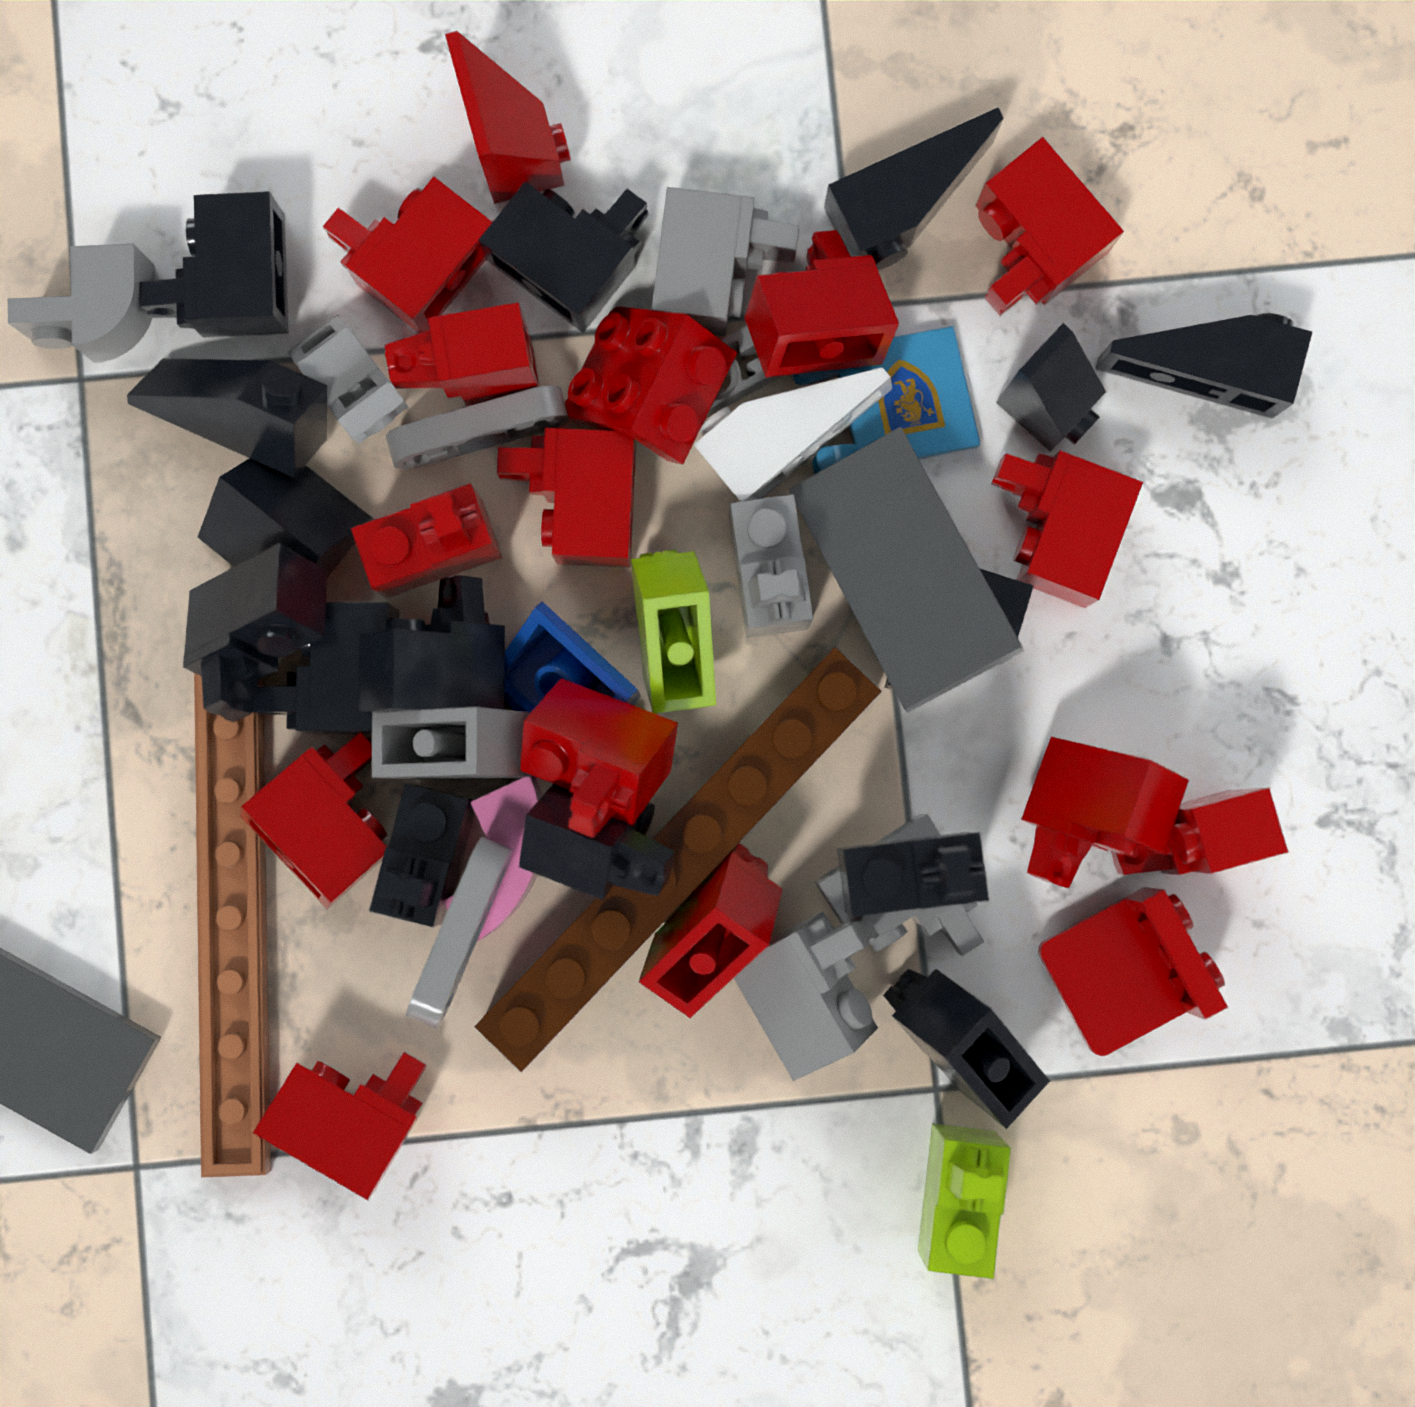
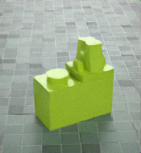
(674, 630)
(963, 1200)

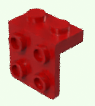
(650, 379)
(1131, 970)

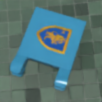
(925, 400)

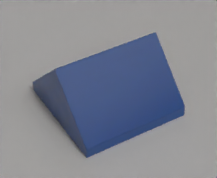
(552, 650)

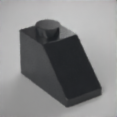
(1055, 391)

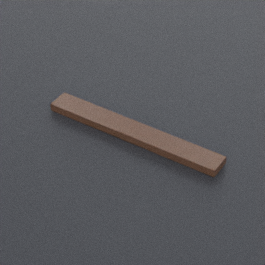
(231, 945)

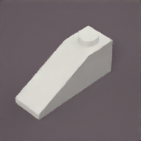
(778, 433)

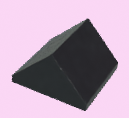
(265, 507)

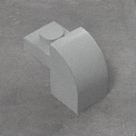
(103, 309)
(356, 386)

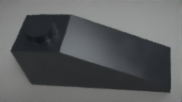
(895, 199)
(1231, 362)
(241, 406)

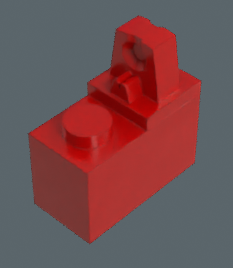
(1047, 222)
(420, 259)
(821, 316)
(467, 355)
(592, 492)
(1078, 519)
(427, 541)
(599, 751)
(1100, 802)
(310, 821)
(1214, 835)
(713, 933)
(344, 1133)

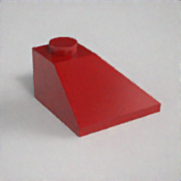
(506, 125)

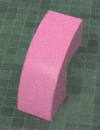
(503, 822)

